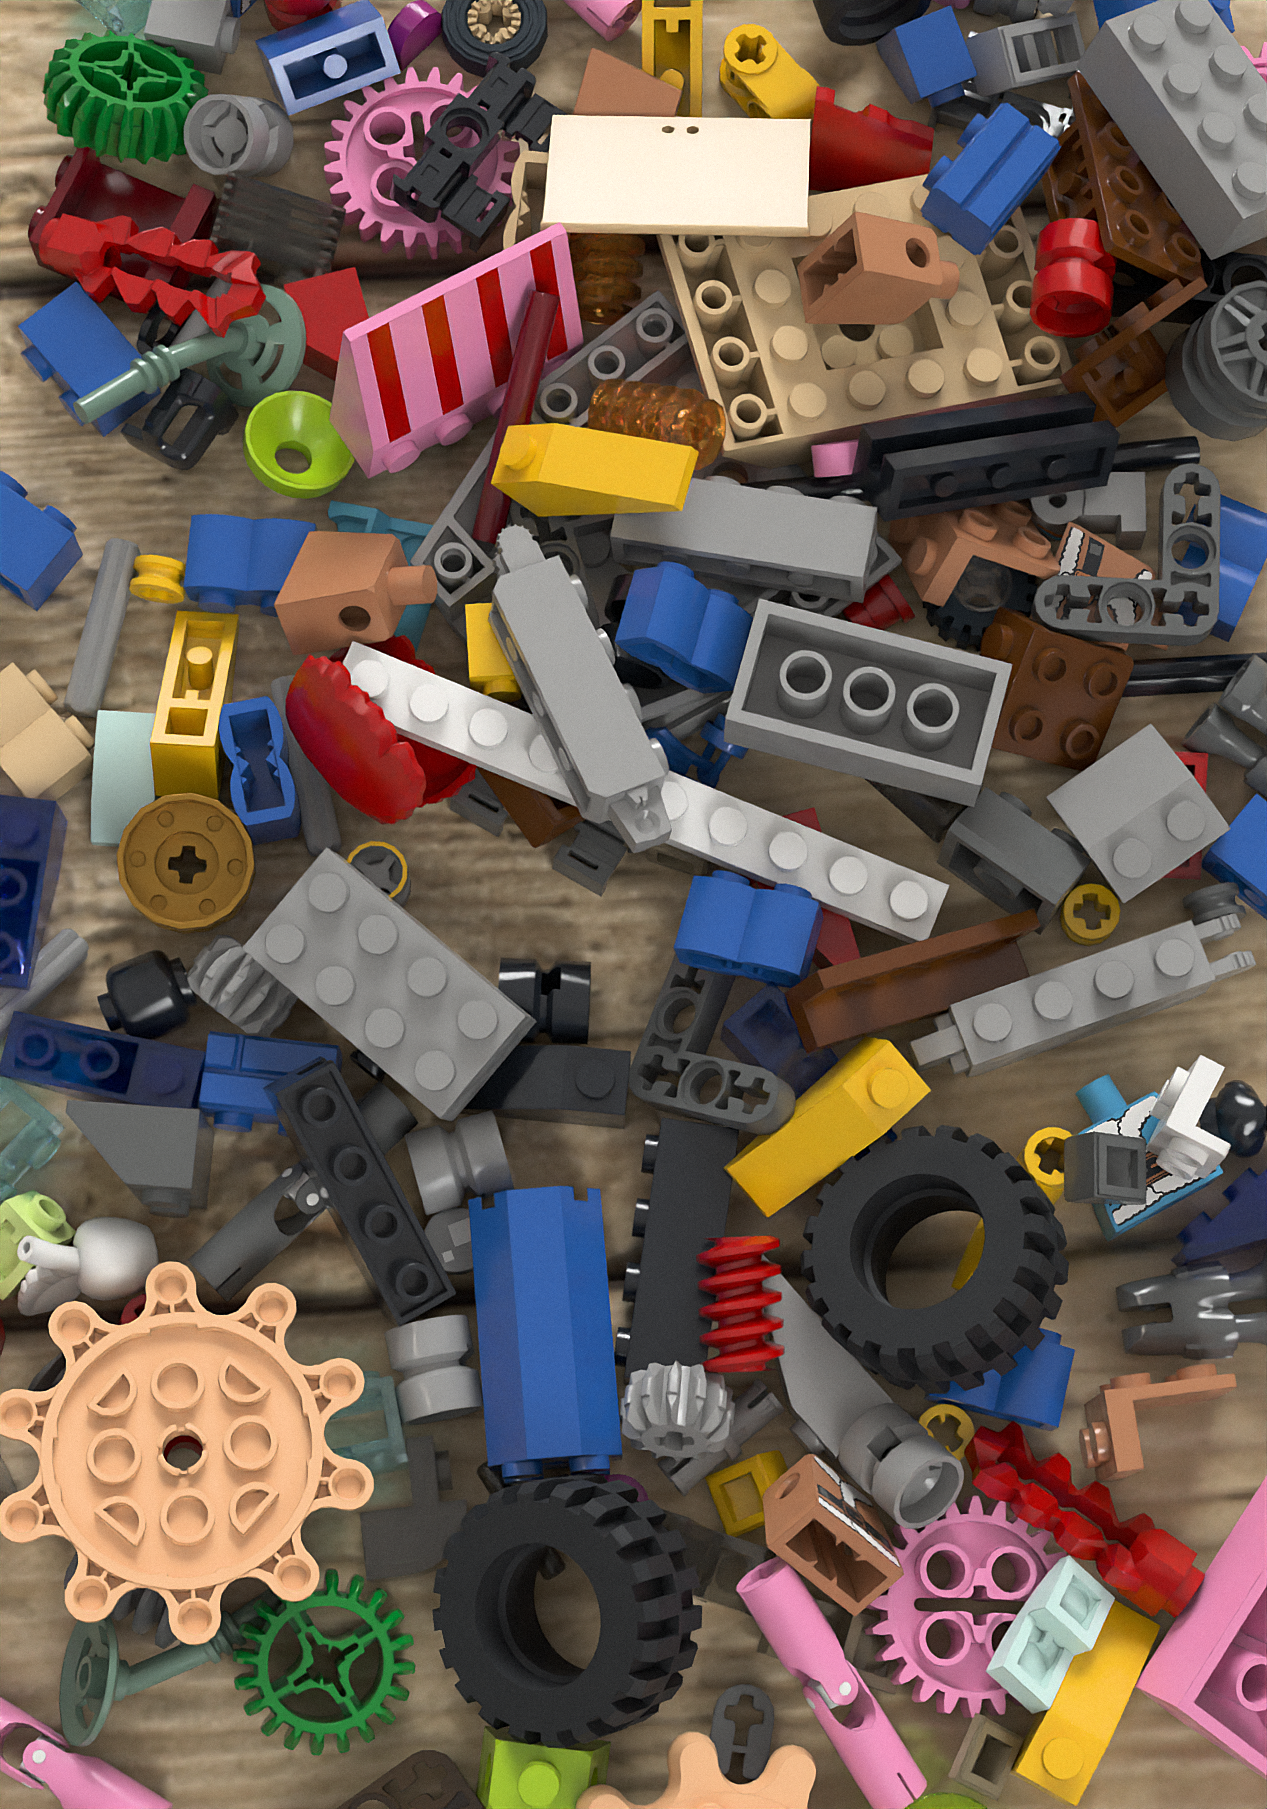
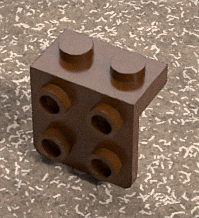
(1130, 368)
(1057, 691)

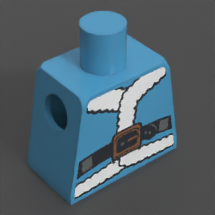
(1113, 1116)

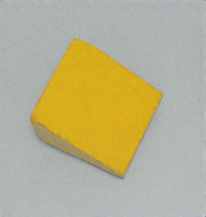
(740, 1490)

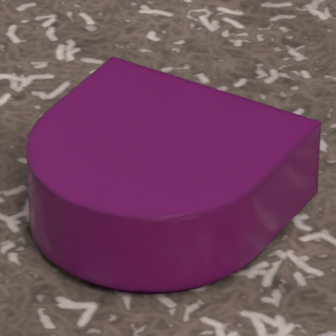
(414, 31)

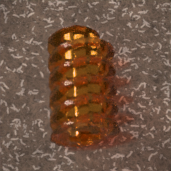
(603, 274)
(660, 415)

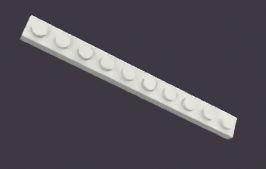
(700, 817)

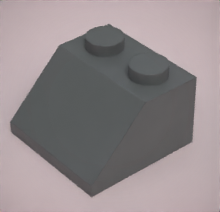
(1013, 856)
(154, 1151)

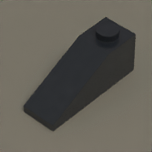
(558, 1086)

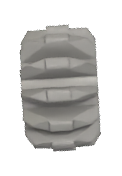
(240, 987)
(677, 1411)

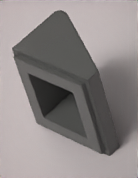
(1105, 1169)

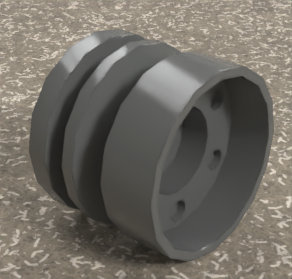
(1221, 366)

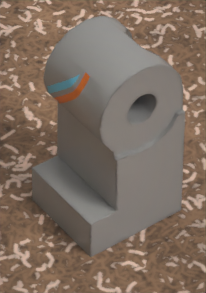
(1100, 510)

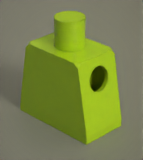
(537, 1776)

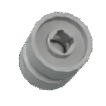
(238, 135)
(459, 1162)
(434, 1369)
(901, 1465)

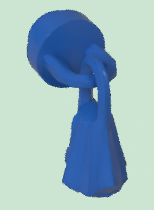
(681, 757)

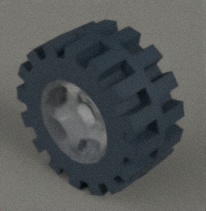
(969, 619)

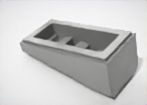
(1025, 53)

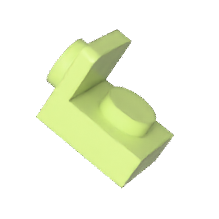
(23, 1216)

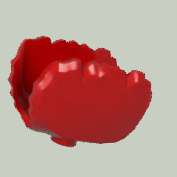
(360, 748)

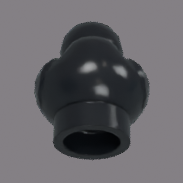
(1237, 1118)

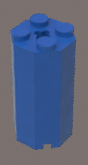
(545, 1333)

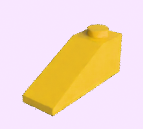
(675, 48)
(591, 472)
(193, 690)
(829, 1124)
(1076, 1730)

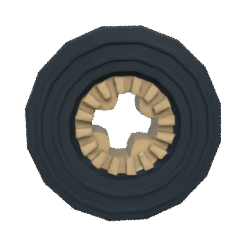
(471, 44)

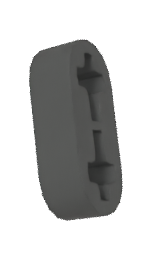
(758, 1736)

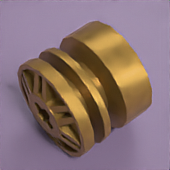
(162, 835)

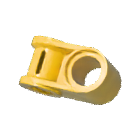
(765, 80)

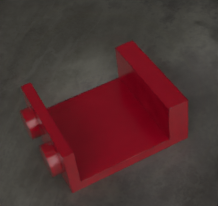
(101, 192)

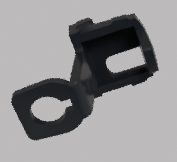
(211, 418)

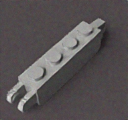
(576, 692)
(1079, 999)

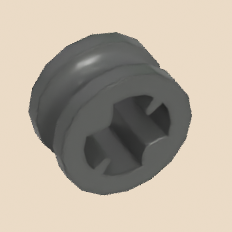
(1214, 902)

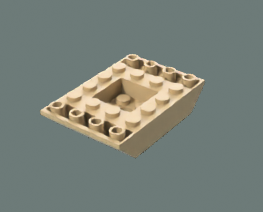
(812, 385)

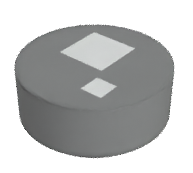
(451, 1240)

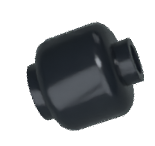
(147, 996)

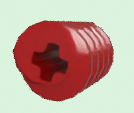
(740, 1304)

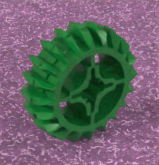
(122, 96)
(297, 1679)

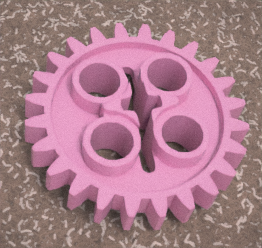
(365, 168)
(971, 1547)

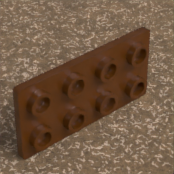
(1107, 182)

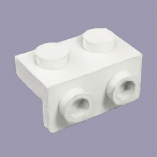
(1176, 1139)

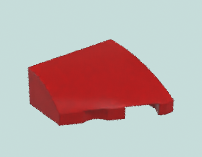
(863, 146)

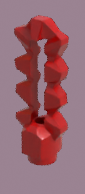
(92, 255)
(1152, 1569)

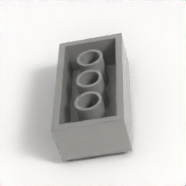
(1190, 114)
(866, 702)
(388, 985)

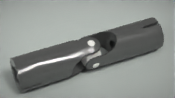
(253, 1234)

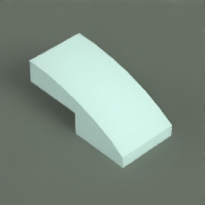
(120, 773)
(1048, 1631)

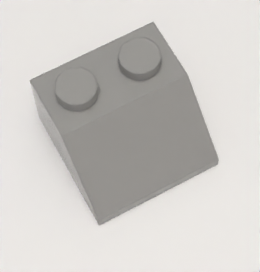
(1138, 813)

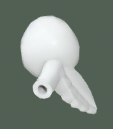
(105, 1263)

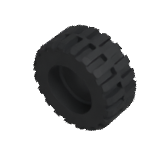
(887, 1197)
(494, 1625)

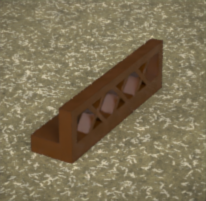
(908, 982)

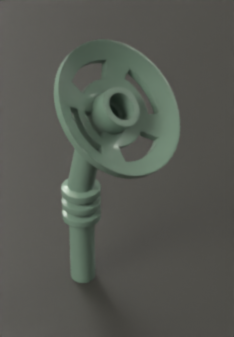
(246, 349)
(102, 1677)

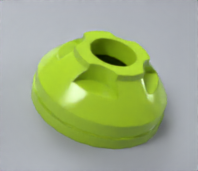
(298, 423)

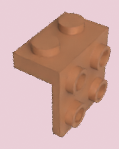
(941, 545)
(1112, 1434)

